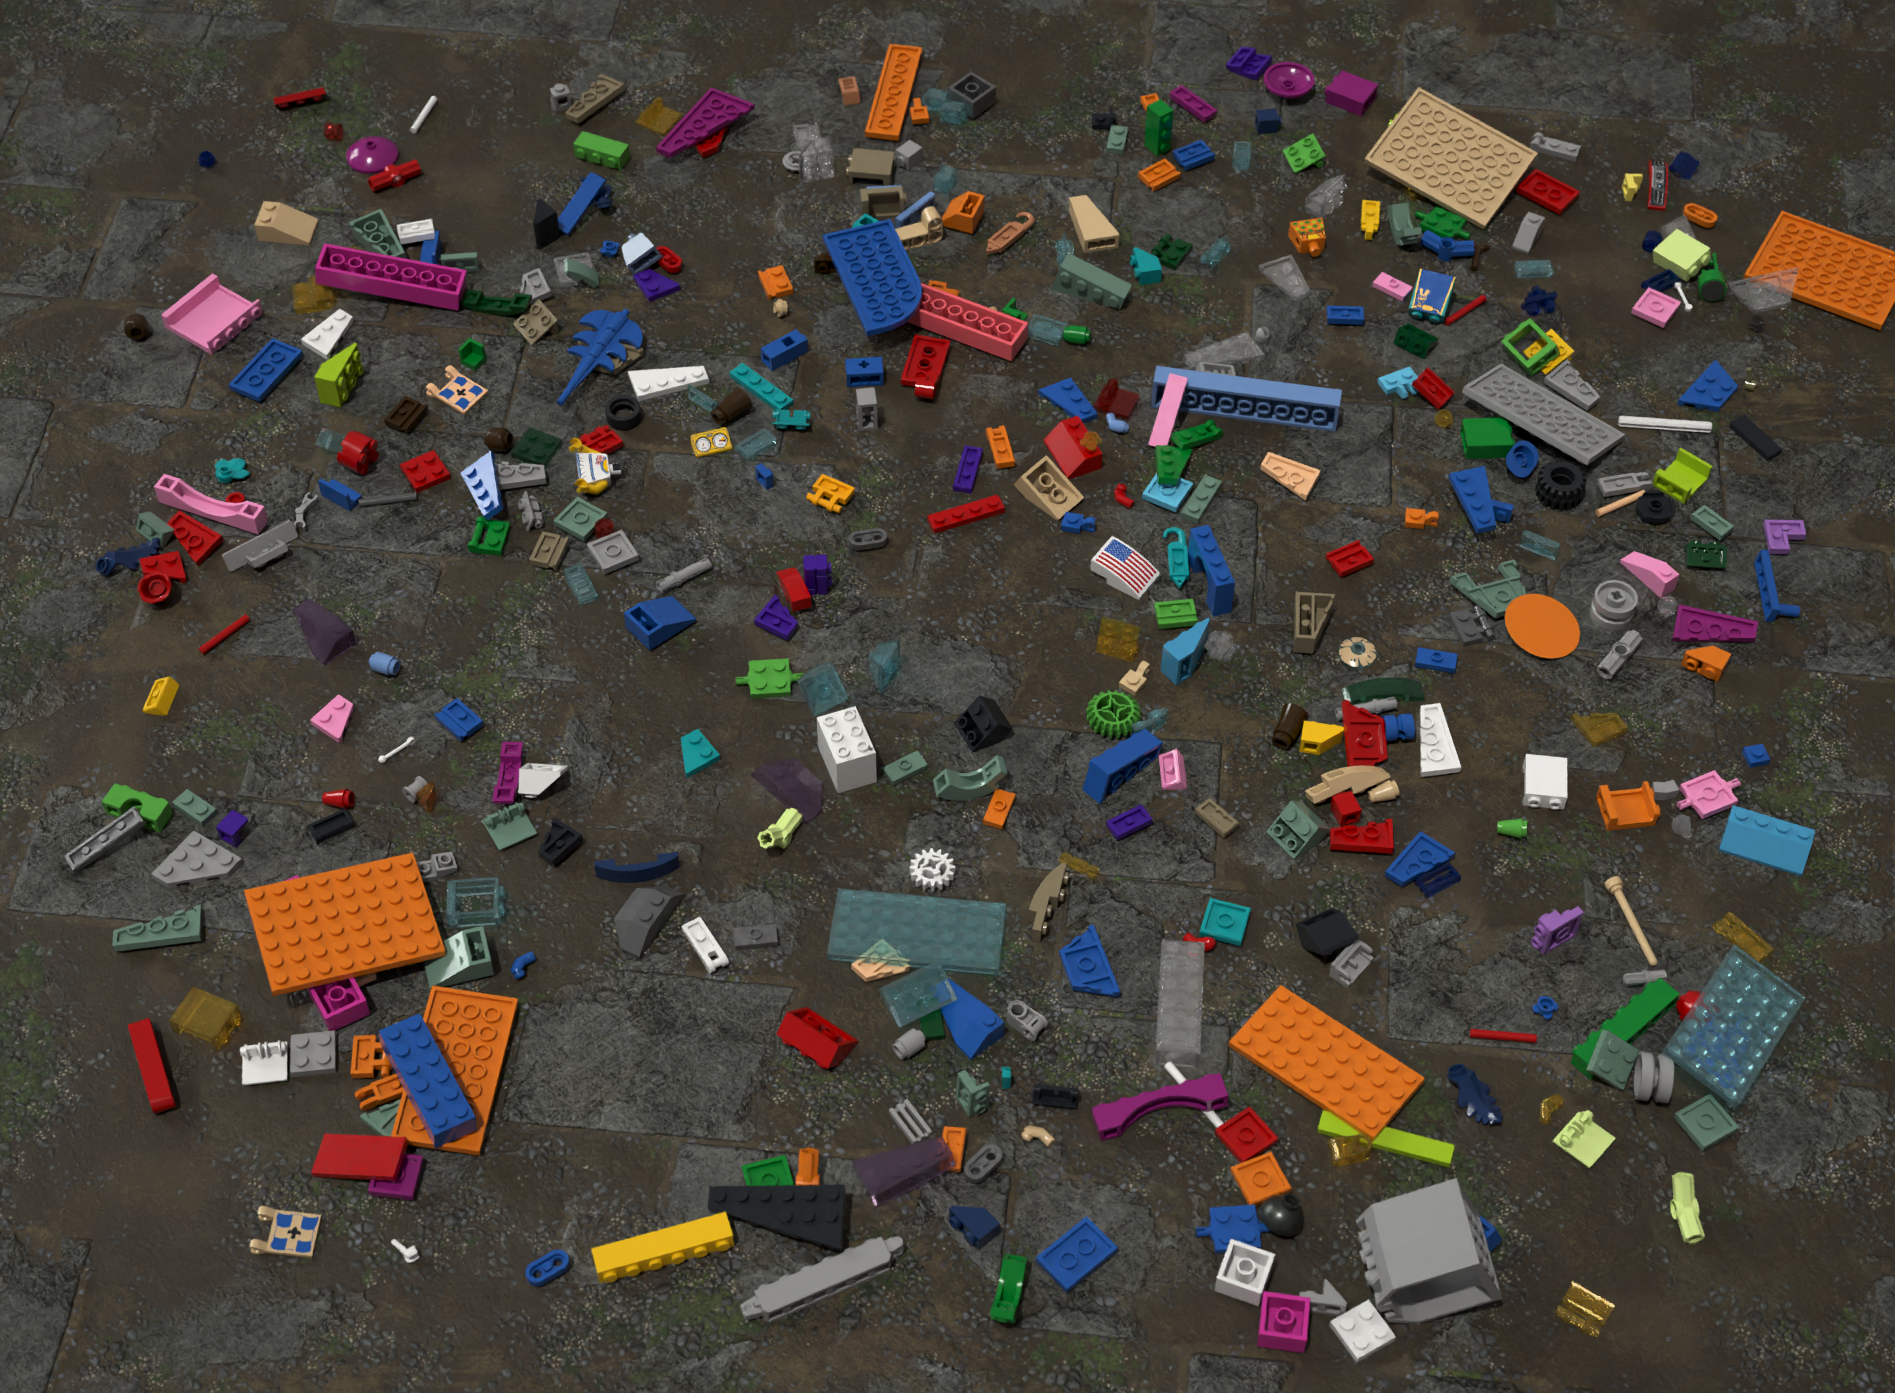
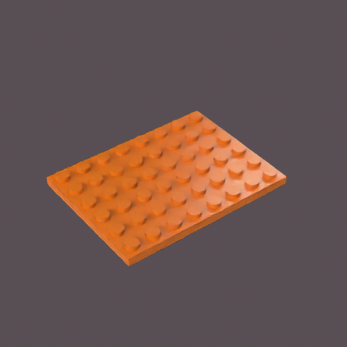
(1833, 269)
(343, 923)

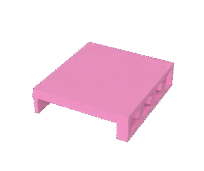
(210, 315)

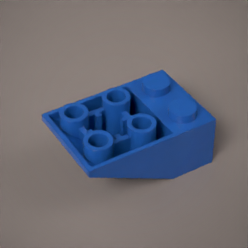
(657, 620)

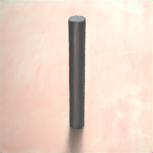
(387, 499)

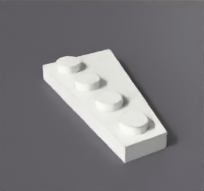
(660, 382)

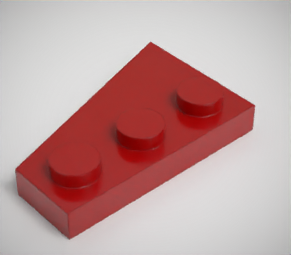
(194, 536)

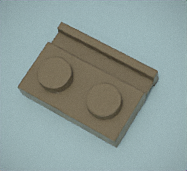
(549, 550)

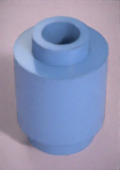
(384, 663)

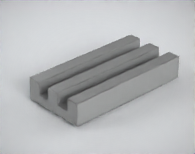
(900, 1108)

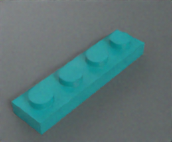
(761, 387)

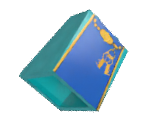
(1432, 296)

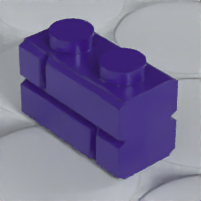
(816, 574)

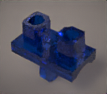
(1539, 298)

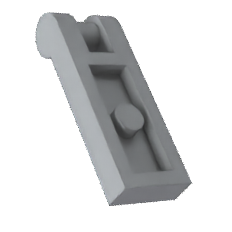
(1555, 147)

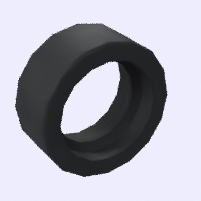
(623, 402)

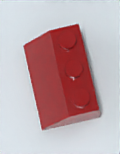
(1068, 453)
(816, 1037)

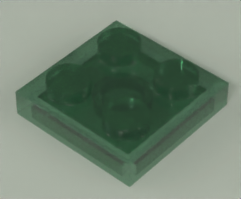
(536, 447)

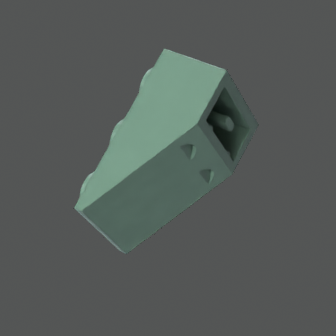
(464, 959)

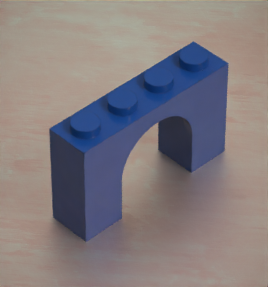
(1206, 556)

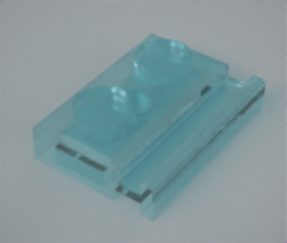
(1046, 329)

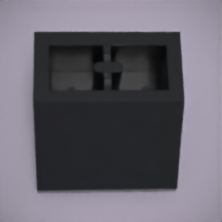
(983, 724)
(1326, 932)

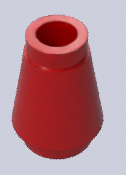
(339, 798)

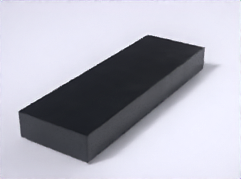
(1755, 437)

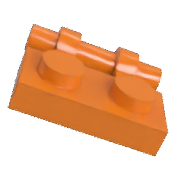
(364, 1058)

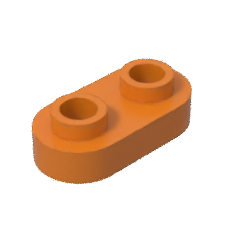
(1700, 215)

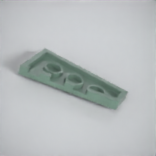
(176, 929)

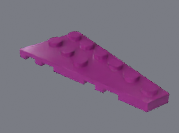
(706, 117)

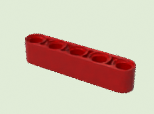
(151, 1065)

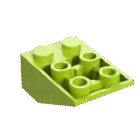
(339, 376)

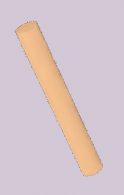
(1618, 504)

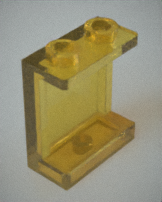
(206, 1017)

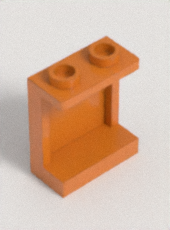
(1627, 807)

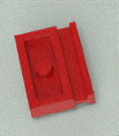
(1433, 388)
(1349, 558)

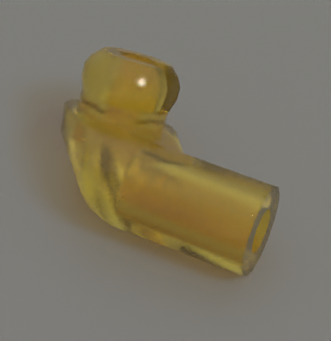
(1549, 1105)

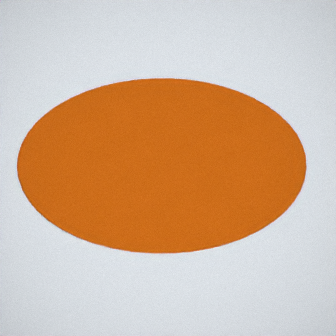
(1542, 626)

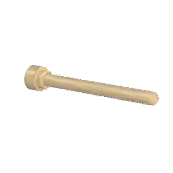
(1615, 887)

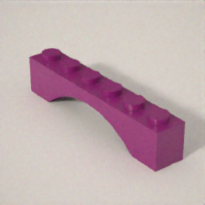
(1203, 1094)

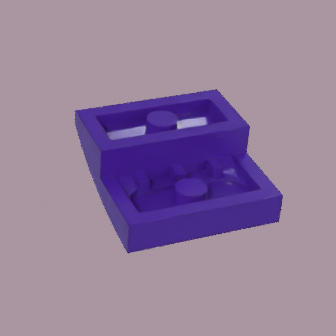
(1249, 63)

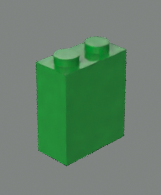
(1486, 437)

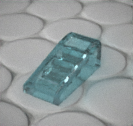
(1241, 155)
(574, 574)

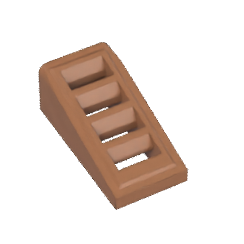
(849, 90)

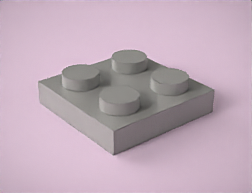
(613, 551)
(313, 1053)

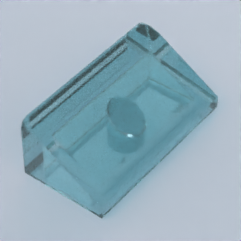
(701, 399)

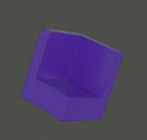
(230, 826)

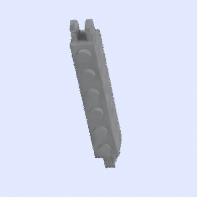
(823, 1279)

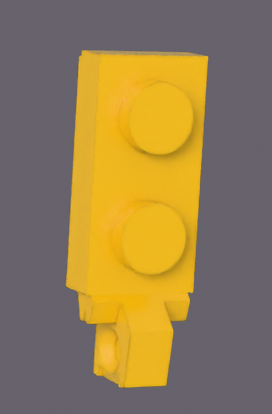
(1370, 217)

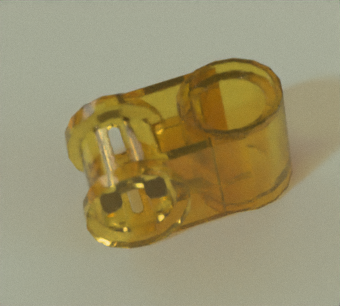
(1347, 1151)

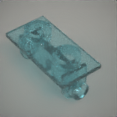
(1063, 248)
(1217, 252)

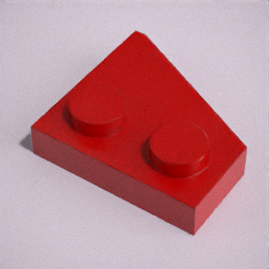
(167, 563)

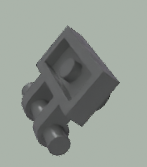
(1466, 627)

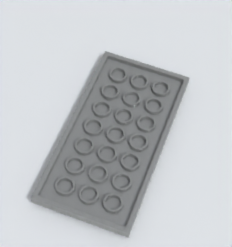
(1543, 414)

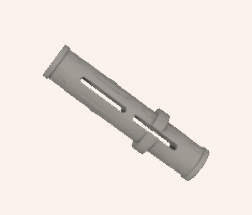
(679, 577)
(1374, 706)

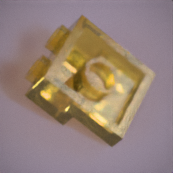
(311, 296)

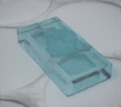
(1533, 268)
(755, 444)
(1539, 545)

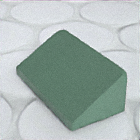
(152, 526)

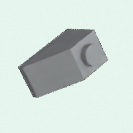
(1528, 232)

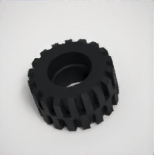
(1560, 485)

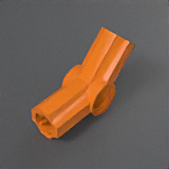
(808, 1167)

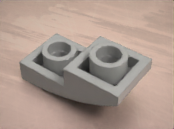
(438, 867)

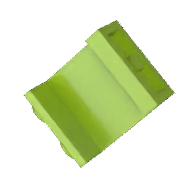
(1683, 476)

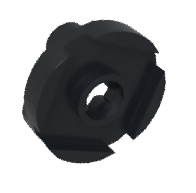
(1648, 514)

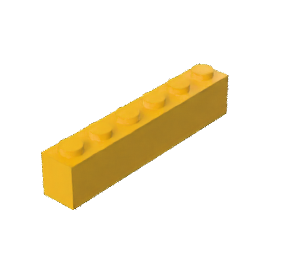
(662, 1247)

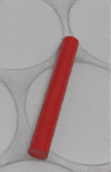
(1465, 310)
(224, 634)
(1501, 1035)

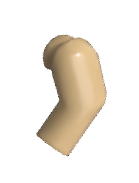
(1040, 1133)

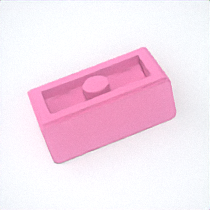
(1172, 770)

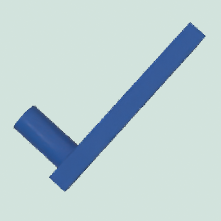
(1768, 590)

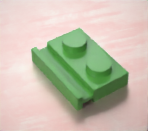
(1175, 613)

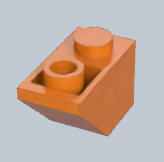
(1707, 661)

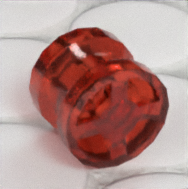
(333, 131)
(604, 527)

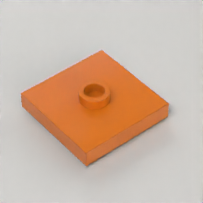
(1260, 1178)

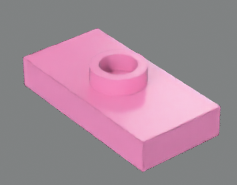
(1392, 286)

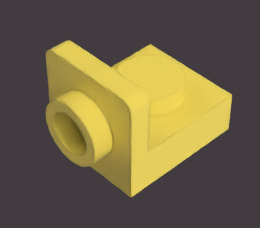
(1630, 185)

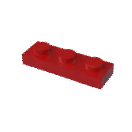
(299, 98)

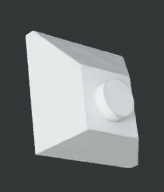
(537, 777)

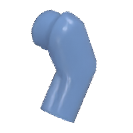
(1116, 425)

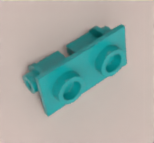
(799, 418)

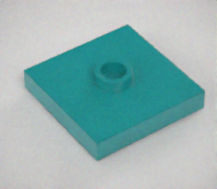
(1225, 921)

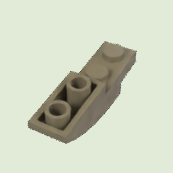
(1046, 898)

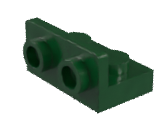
(1415, 340)
(1706, 555)

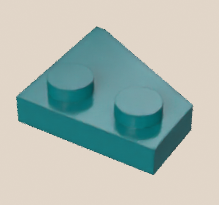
(697, 753)

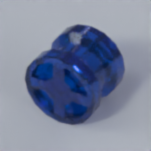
(1651, 241)

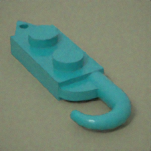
(1177, 557)

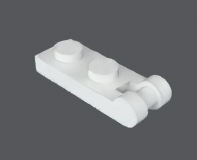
(704, 944)

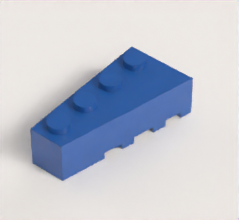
(1120, 764)

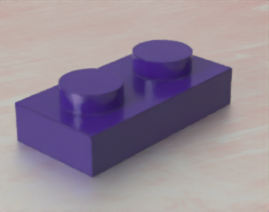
(1129, 822)

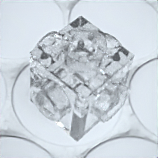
(1221, 646)

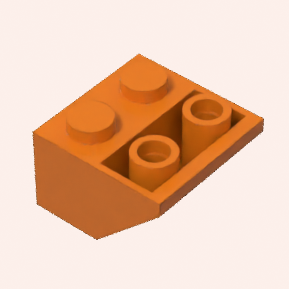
(964, 212)

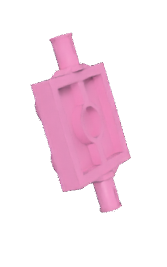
(1708, 794)

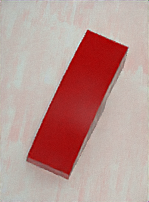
(794, 589)

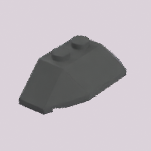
(644, 917)

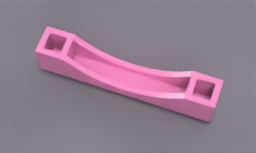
(242, 515)

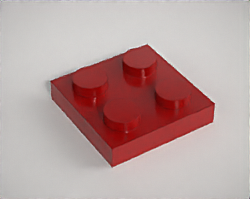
(425, 471)
(1246, 1135)

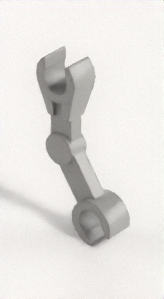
(300, 511)

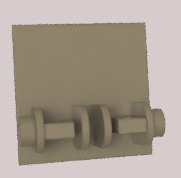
(536, 322)

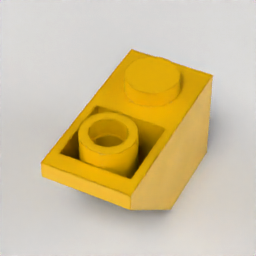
(1319, 737)

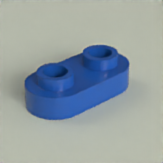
(547, 1268)

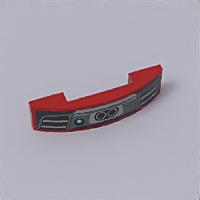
(1657, 185)

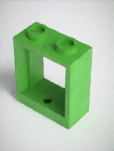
(1541, 358)

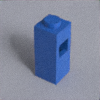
(784, 350)

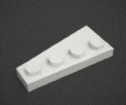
(1436, 744)

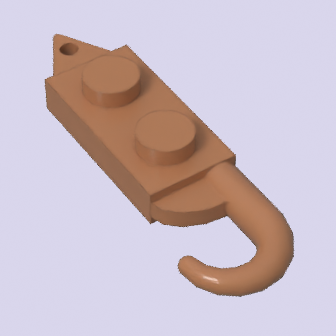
(1009, 234)

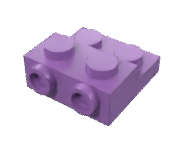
(1556, 929)

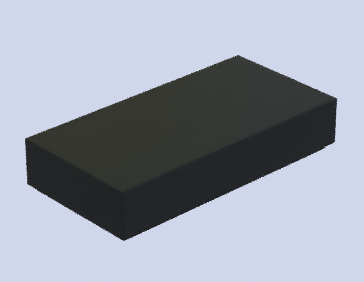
(331, 826)

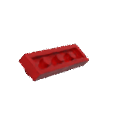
(965, 514)

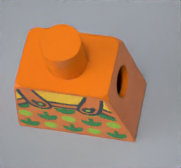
(1308, 236)

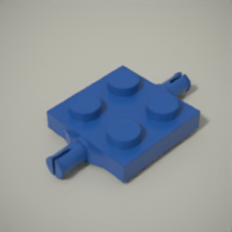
(1233, 1223)

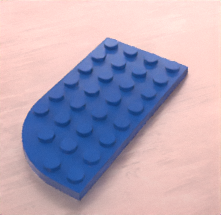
(876, 275)

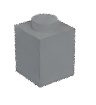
(909, 155)

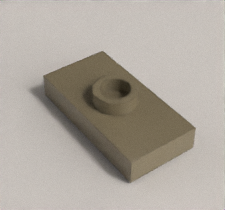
(1216, 817)

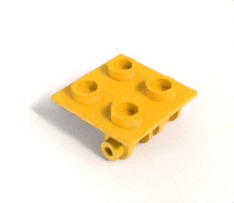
(1564, 349)

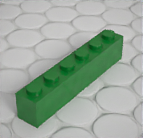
(1629, 1021)

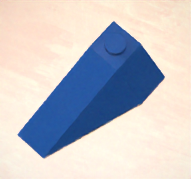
(971, 1023)

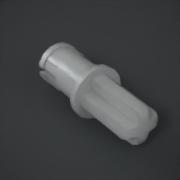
(1643, 977)

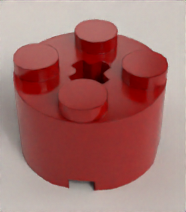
(357, 452)

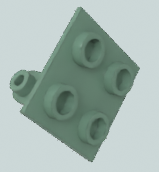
(509, 826)

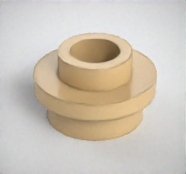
(780, 307)

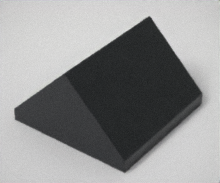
(545, 225)

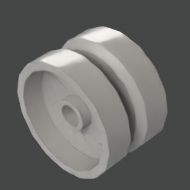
(1613, 605)
(1653, 1077)

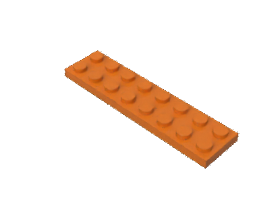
(893, 92)

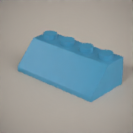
(1767, 840)

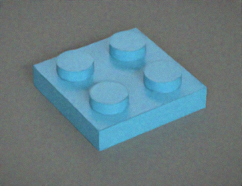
(1167, 495)

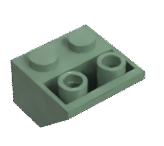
(1297, 829)

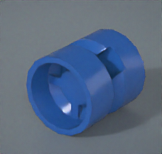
(1399, 727)

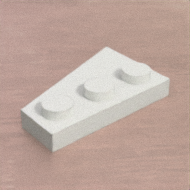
(327, 334)

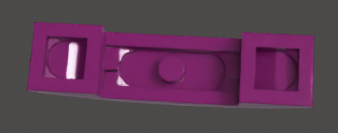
(508, 776)

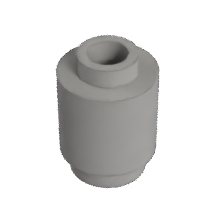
(909, 1043)

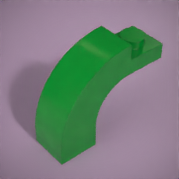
(1009, 1288)

